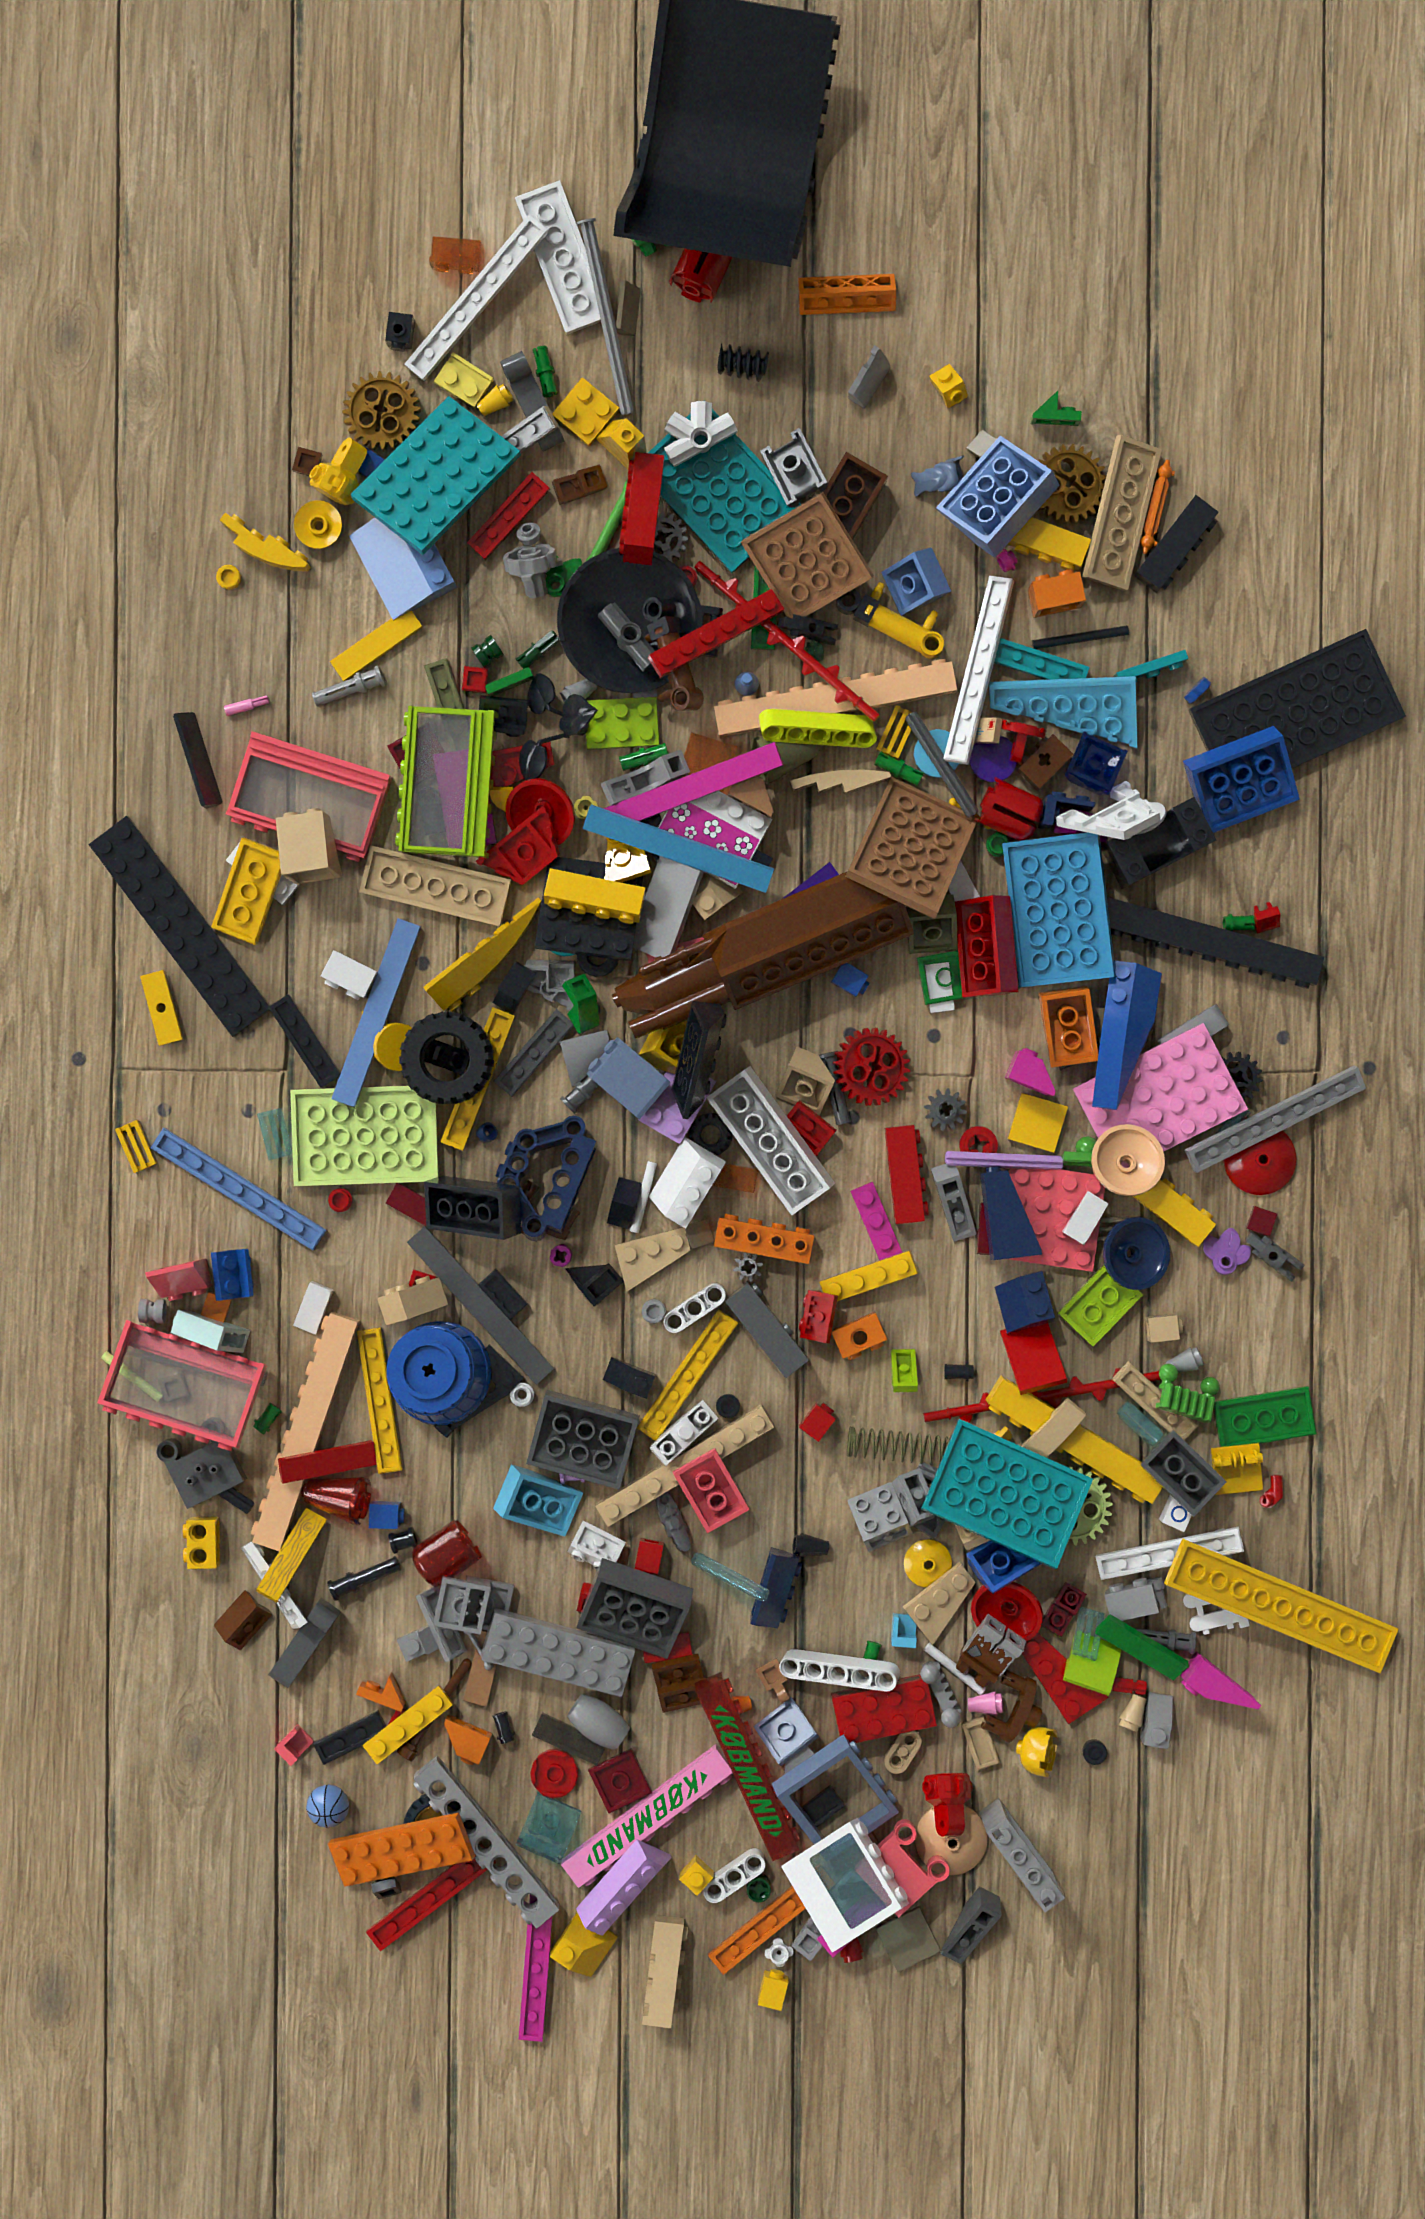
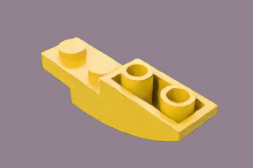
(271, 551)

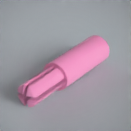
(245, 705)

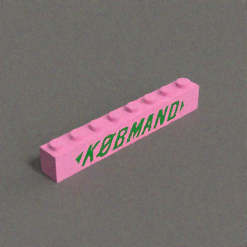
(647, 1816)

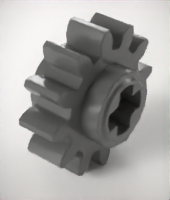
(953, 1113)

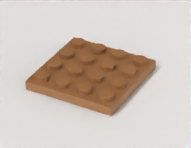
(807, 557)

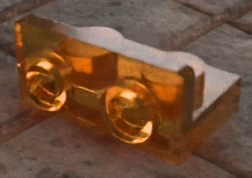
(455, 255)

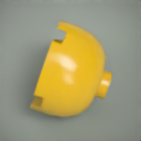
(1038, 1751)

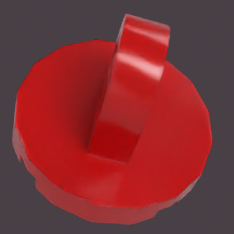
(1021, 731)

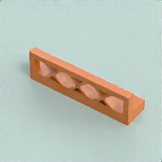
(847, 297)

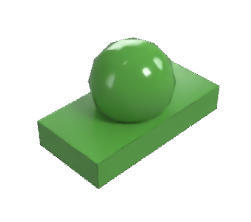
(1083, 1153)

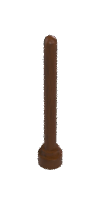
(409, 1749)

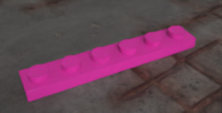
(535, 1980)

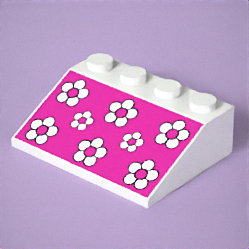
(719, 824)

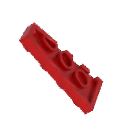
(507, 768)

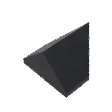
(595, 1281)

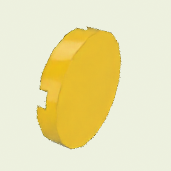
(388, 1044)

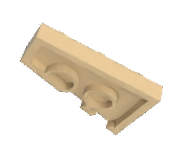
(650, 1254)
(940, 1601)

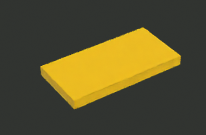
(248, 891)

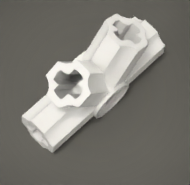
(700, 424)

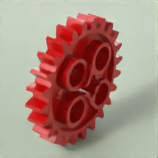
(890, 1075)

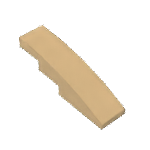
(849, 780)

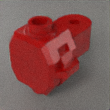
(947, 1795)

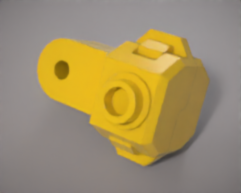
(338, 478)

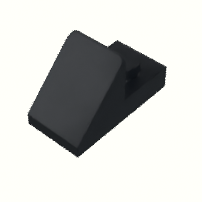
(514, 987)

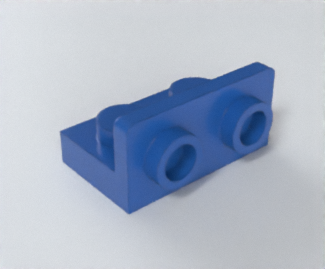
(232, 1274)

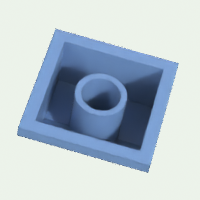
(916, 581)

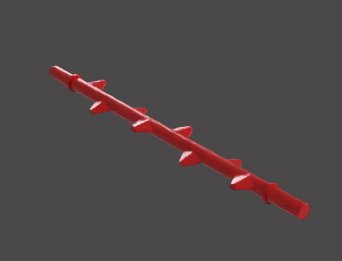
(795, 645)
(1054, 1397)

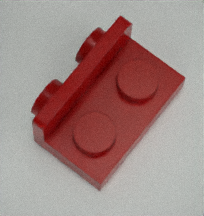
(818, 1316)

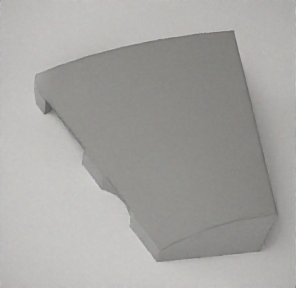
(869, 378)
(550, 978)
(581, 1051)

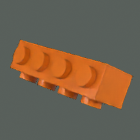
(764, 1240)

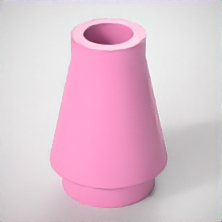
(987, 1704)

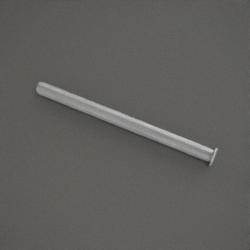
(606, 315)

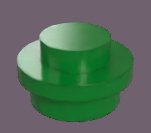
(994, 844)

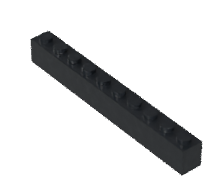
(1214, 943)

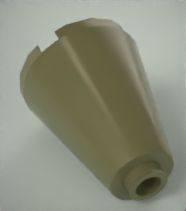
(792, 755)

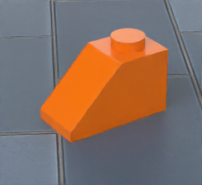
(467, 1739)

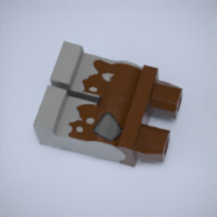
(990, 1651)

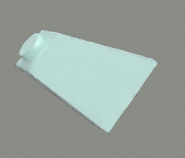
(210, 1332)

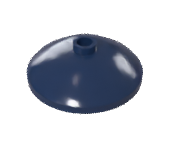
(1148, 1253)

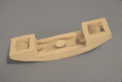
(1056, 1429)

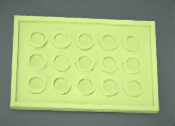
(381, 1140)

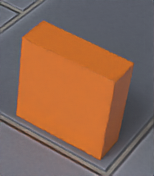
(215, 1309)

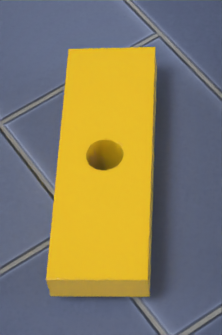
(157, 993)

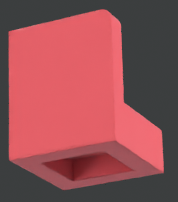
(294, 1744)

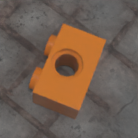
(844, 1336)

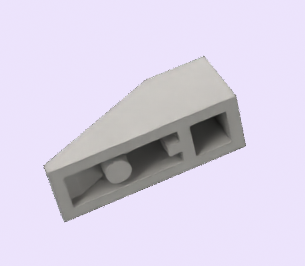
(953, 1201)

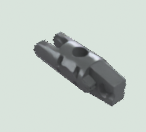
(1265, 1246)
(673, 1521)

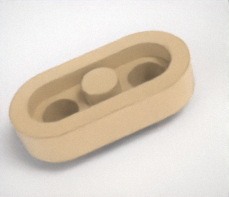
(904, 1750)

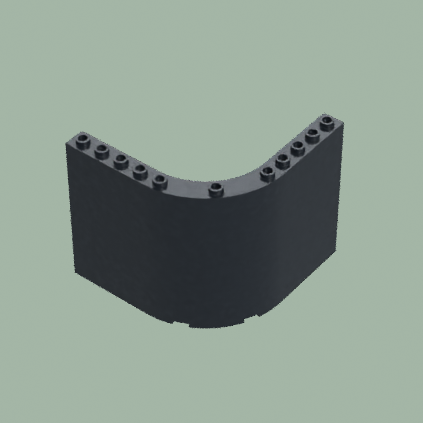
(730, 129)

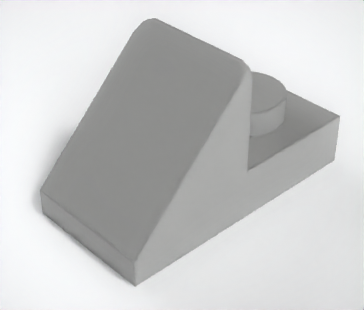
(417, 1643)

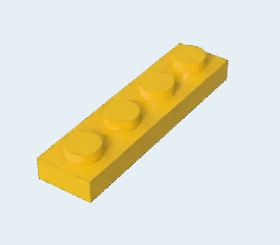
(870, 1276)
(408, 1724)

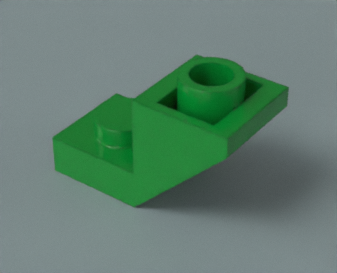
(584, 1013)

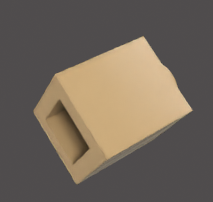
(1163, 1328)

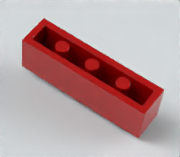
(905, 1174)

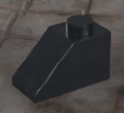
(629, 1377)

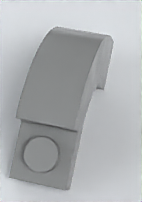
(656, 774)

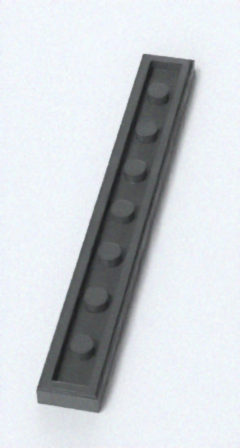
(480, 1305)

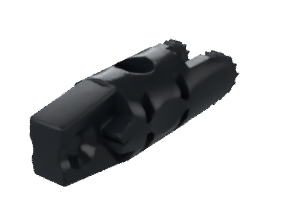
(808, 627)

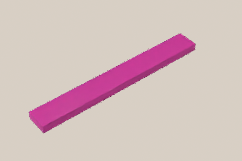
(700, 783)

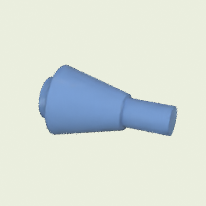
(746, 683)

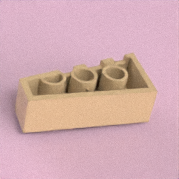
(663, 1971)

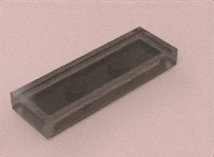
(567, 1738)

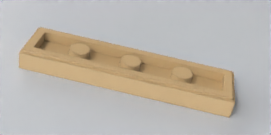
(1147, 1396)

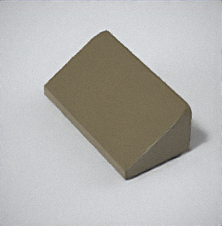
(627, 309)

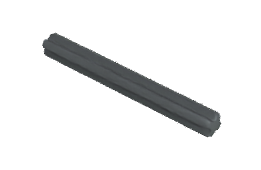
(941, 765)

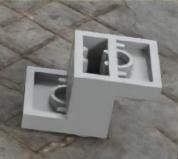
(470, 1603)

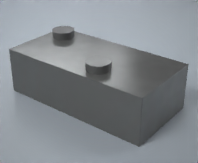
(767, 1329)

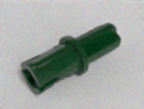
(538, 649)

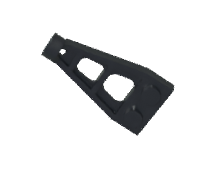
(505, 1379)

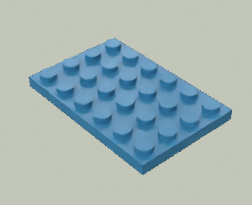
(1059, 909)

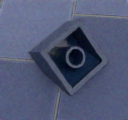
(1025, 1302)

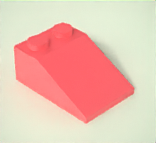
(180, 1279)
(711, 1490)

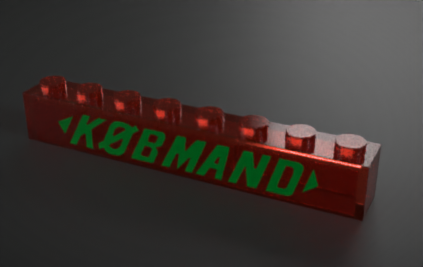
(745, 1763)

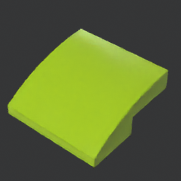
(1096, 1674)

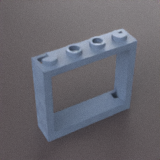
(818, 1764)

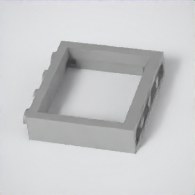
(1022, 1855)

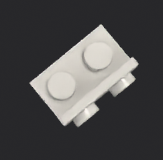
(594, 1544)

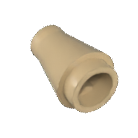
(1133, 1713)

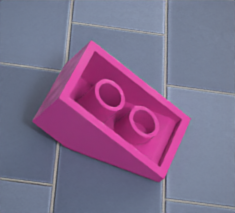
(1212, 1683)

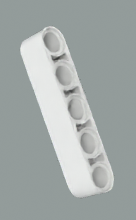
(829, 1675)

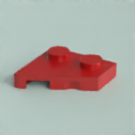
(811, 1127)

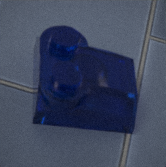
(1095, 764)

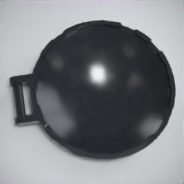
(610, 580)

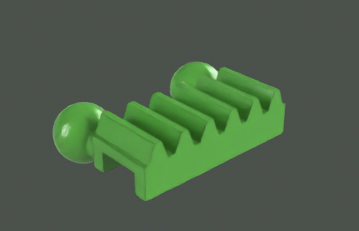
(1184, 1401)

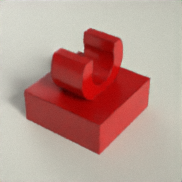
(1266, 919)

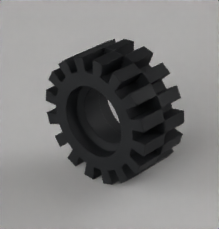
(711, 1119)

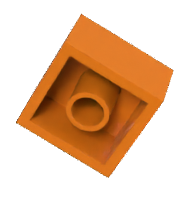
(1056, 593)

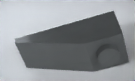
(972, 1925)

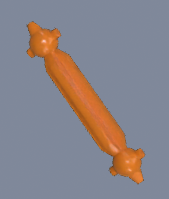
(1156, 506)

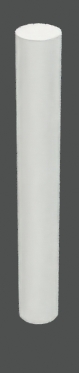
(643, 1197)
(951, 1666)

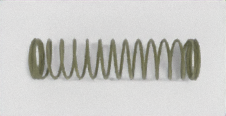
(852, 1439)

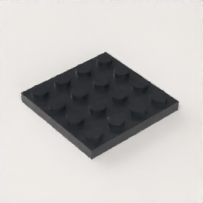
(584, 933)

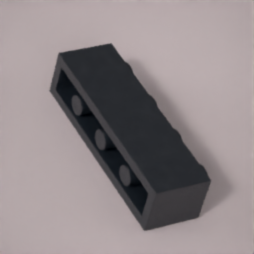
(1176, 543)

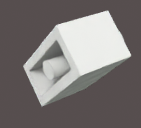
(349, 974)

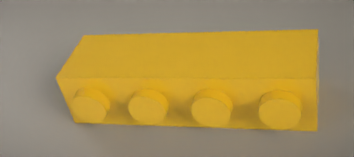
(1051, 544)
(594, 896)
(1178, 1211)

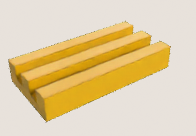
(904, 712)
(127, 1127)

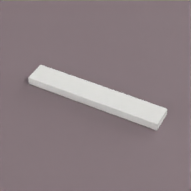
(1162, 1553)

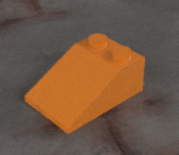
(1069, 1026)

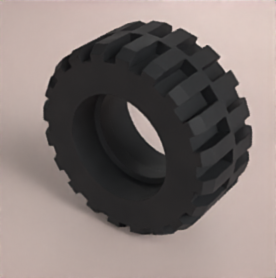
(414, 1052)

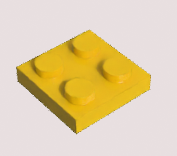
(585, 411)

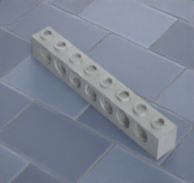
(533, 1913)

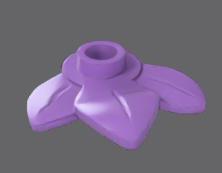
(1226, 1247)

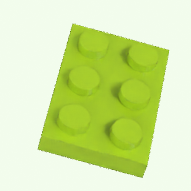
(623, 723)
(1098, 1306)

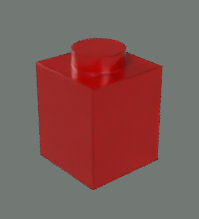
(818, 1421)
(649, 1556)

